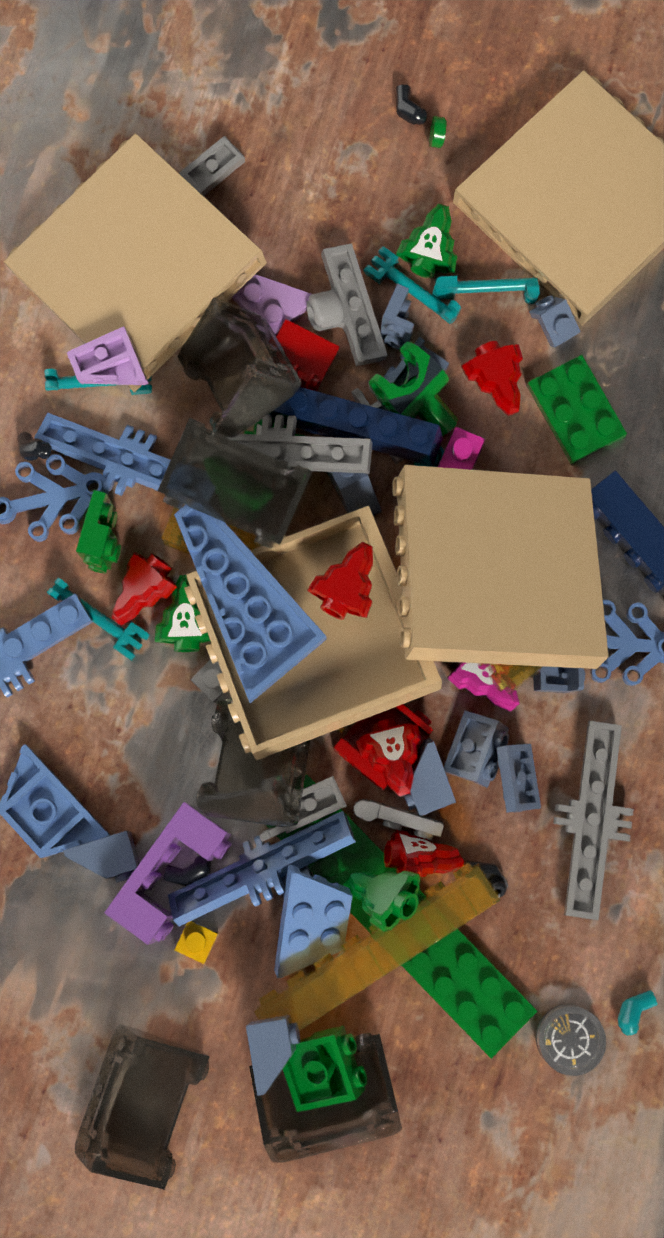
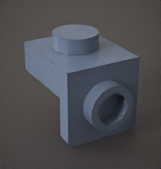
(555, 320)
(559, 679)

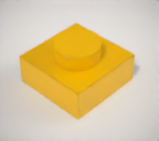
(196, 941)

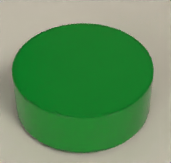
(437, 132)

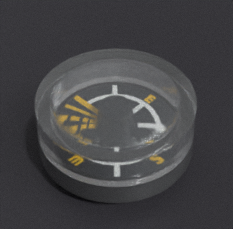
(571, 1040)

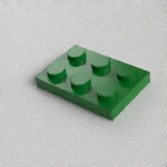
(576, 409)

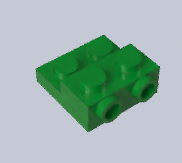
(97, 541)
(325, 1070)

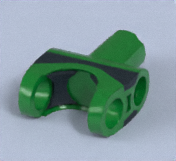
(418, 391)

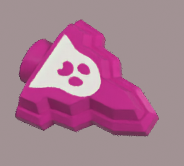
(477, 681)

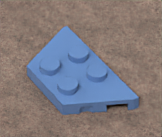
(45, 809)
(311, 921)

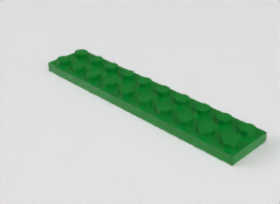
(447, 970)

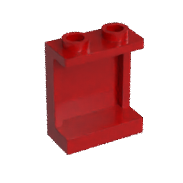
(347, 745)

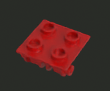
(307, 353)

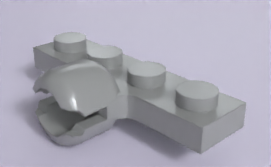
(347, 306)

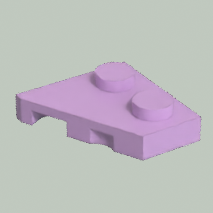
(272, 301)
(108, 361)

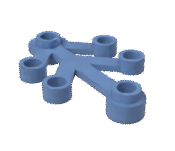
(54, 497)
(627, 644)

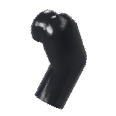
(408, 109)
(32, 448)
(190, 874)
(494, 875)

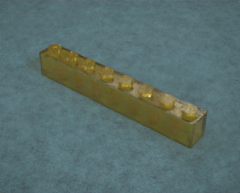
(381, 952)

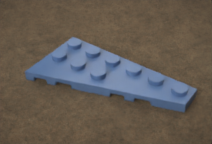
(254, 612)

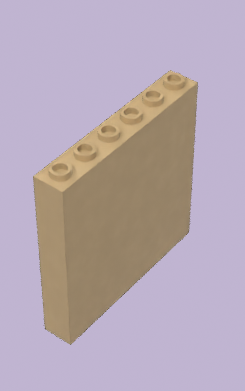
(574, 196)
(135, 254)
(498, 568)
(350, 673)

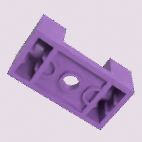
(136, 909)

